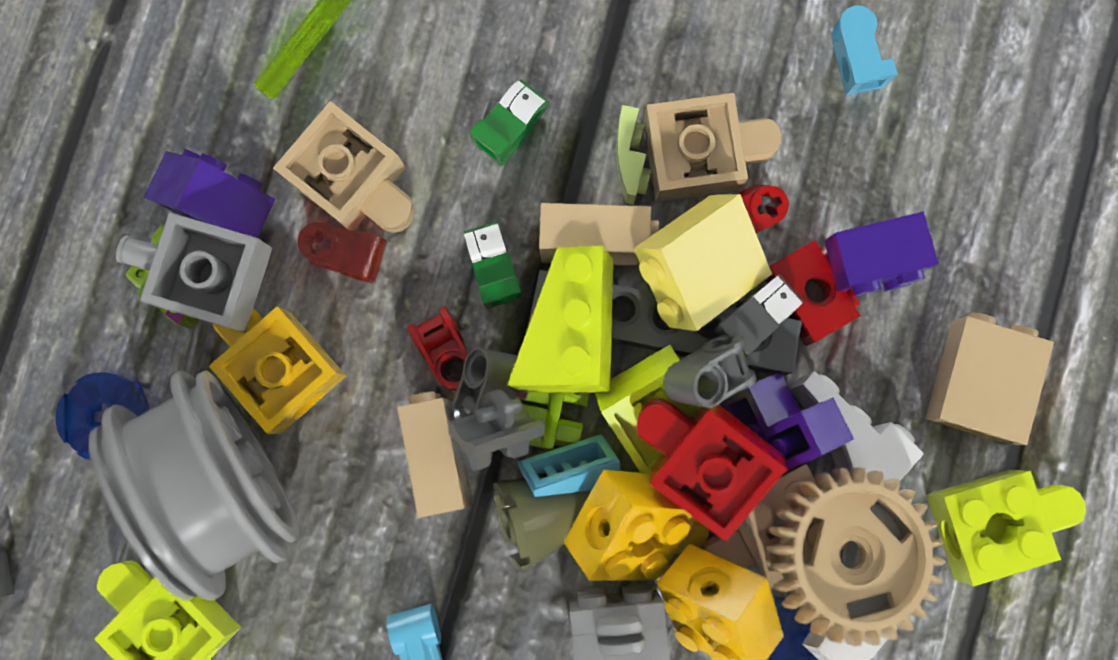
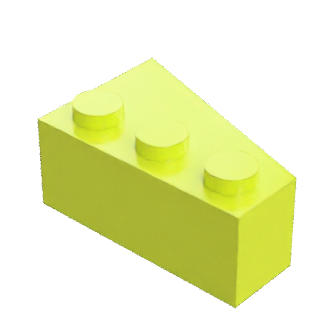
(570, 327)

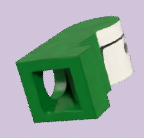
(509, 122)
(492, 266)

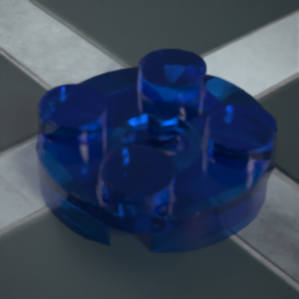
(77, 408)

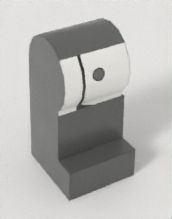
(761, 314)

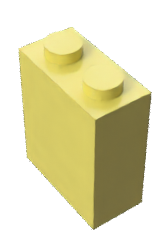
(703, 262)

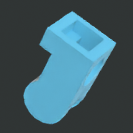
(859, 53)

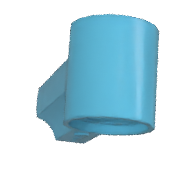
(415, 633)

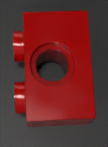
(835, 308)

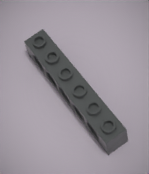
(772, 356)

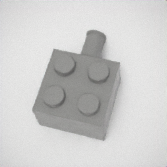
(200, 270)

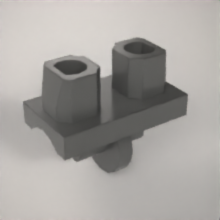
(497, 426)

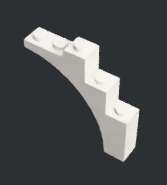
(879, 448)

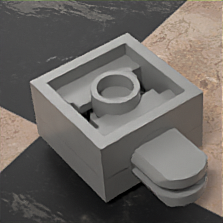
(619, 624)

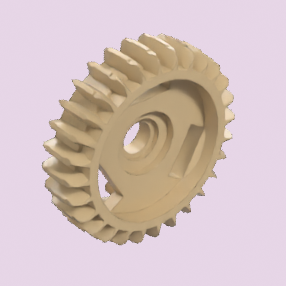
(885, 564)

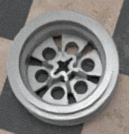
(192, 486)

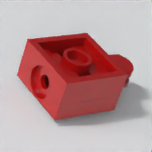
(709, 463)

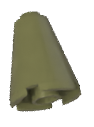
(535, 523)

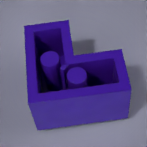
(203, 192)
(882, 254)
(775, 417)

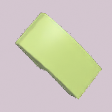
(629, 164)

